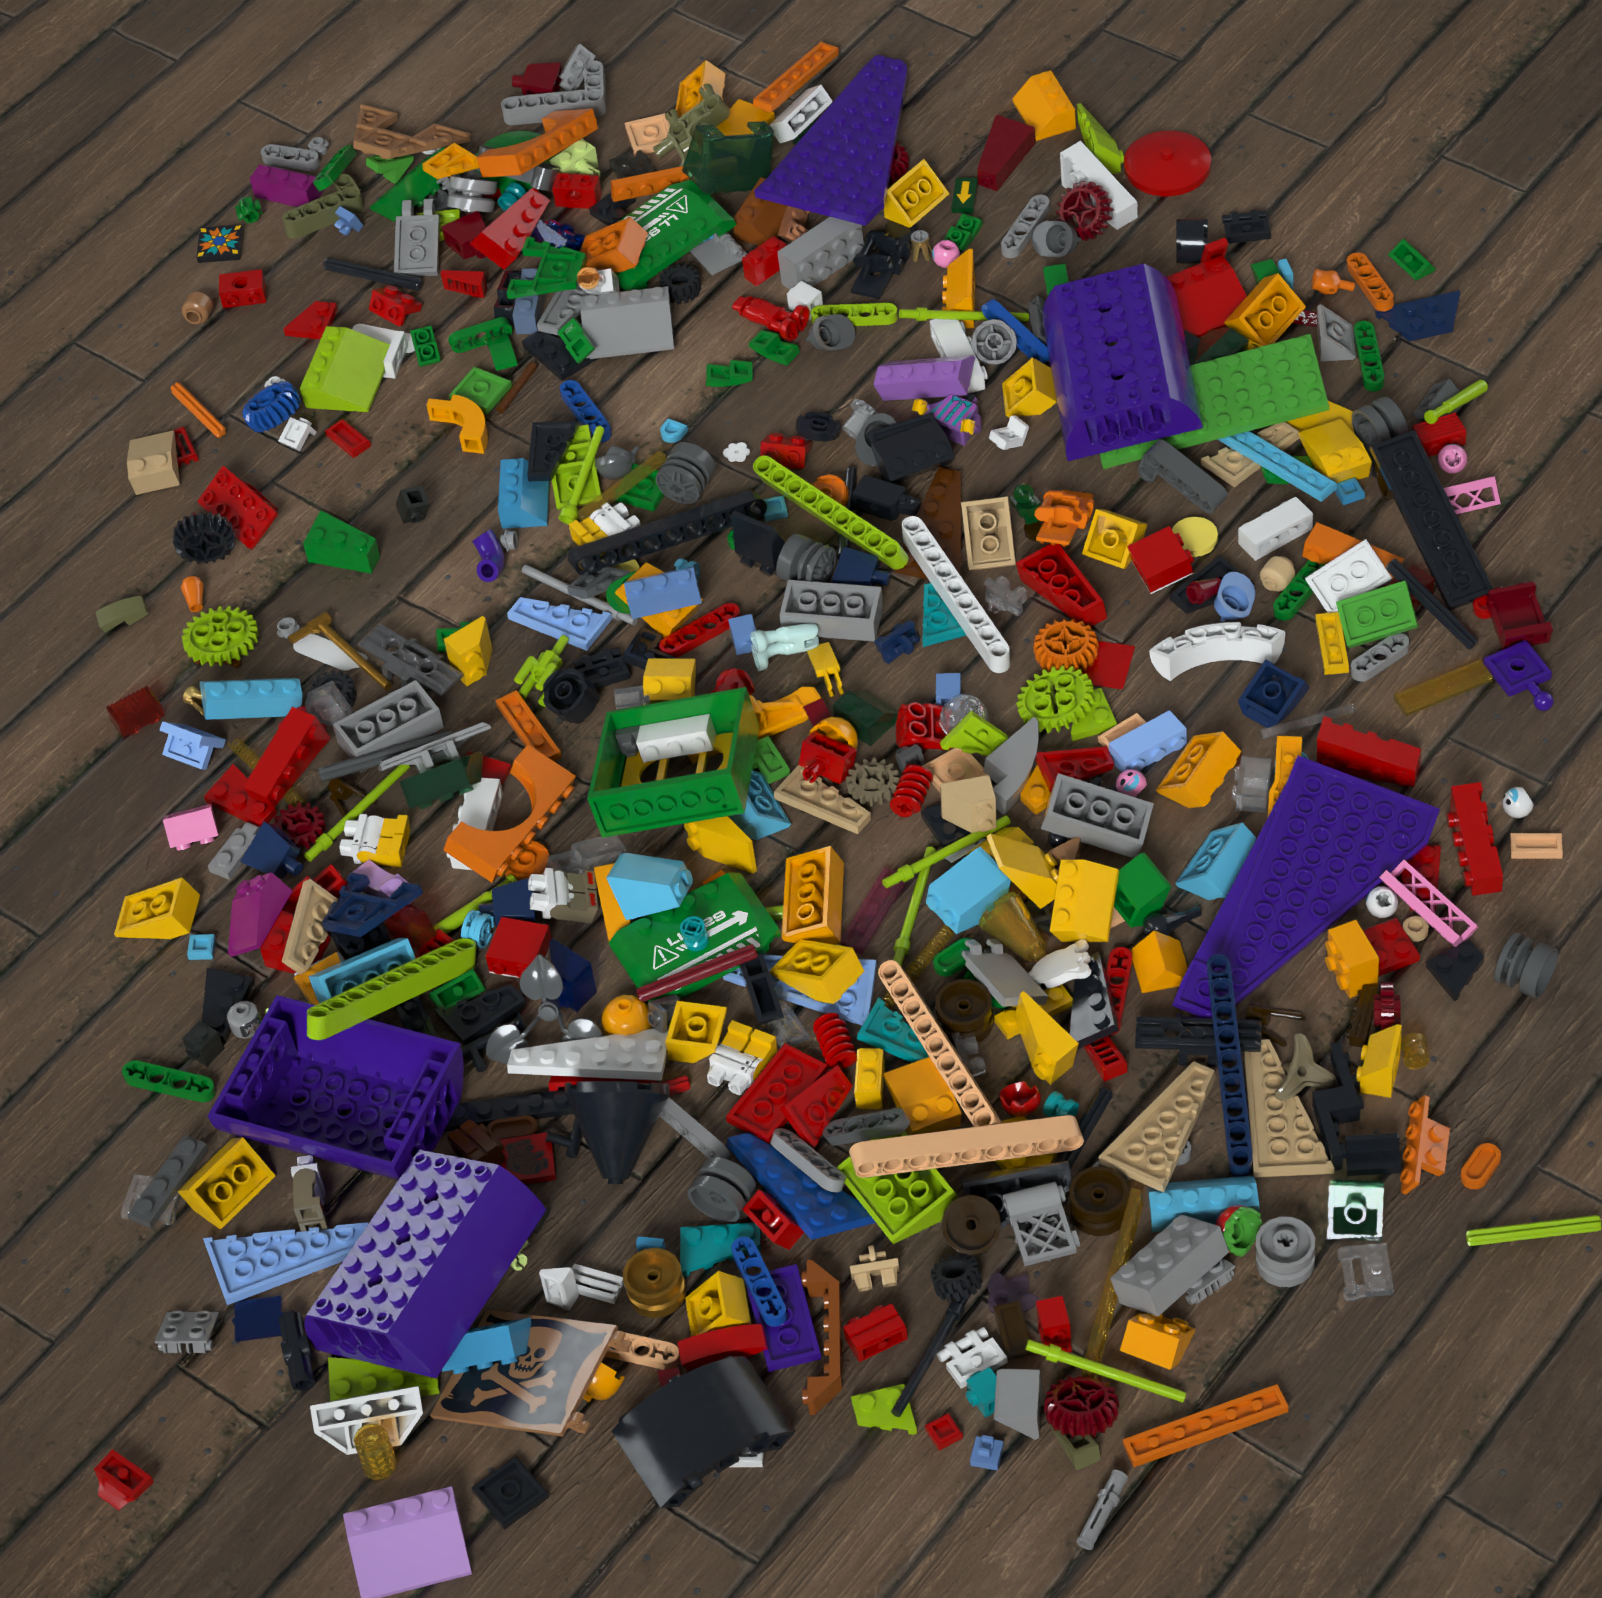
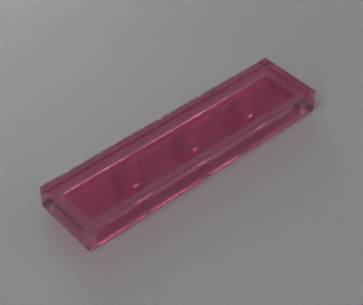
(871, 914)

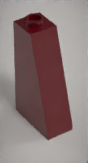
(1004, 150)

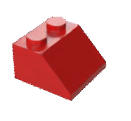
(276, 940)

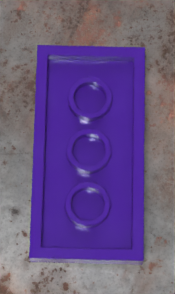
(795, 1339)

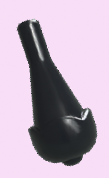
(1168, 922)

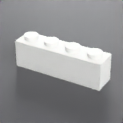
(952, 342)
(479, 809)

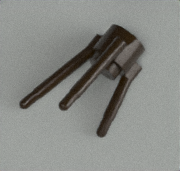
(343, 790)
(1262, 1013)

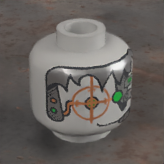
(244, 1019)

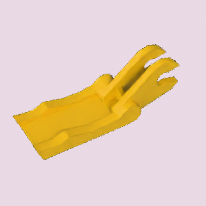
(825, 664)

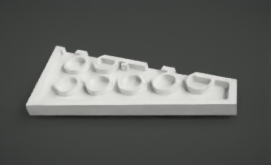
(608, 1056)

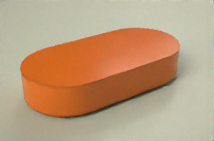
(1480, 1166)

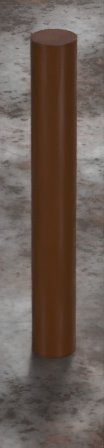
(517, 386)

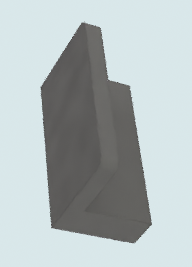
(1435, 397)

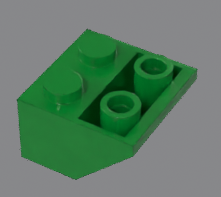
(1140, 890)

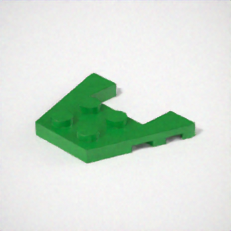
(555, 272)

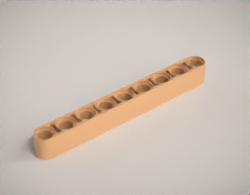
(933, 1040)
(966, 1146)

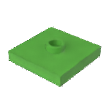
(482, 388)

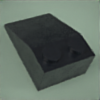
(756, 543)

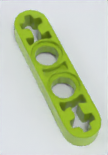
(855, 310)

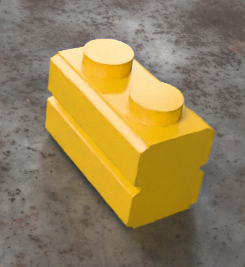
(869, 1078)

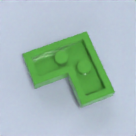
(769, 761)

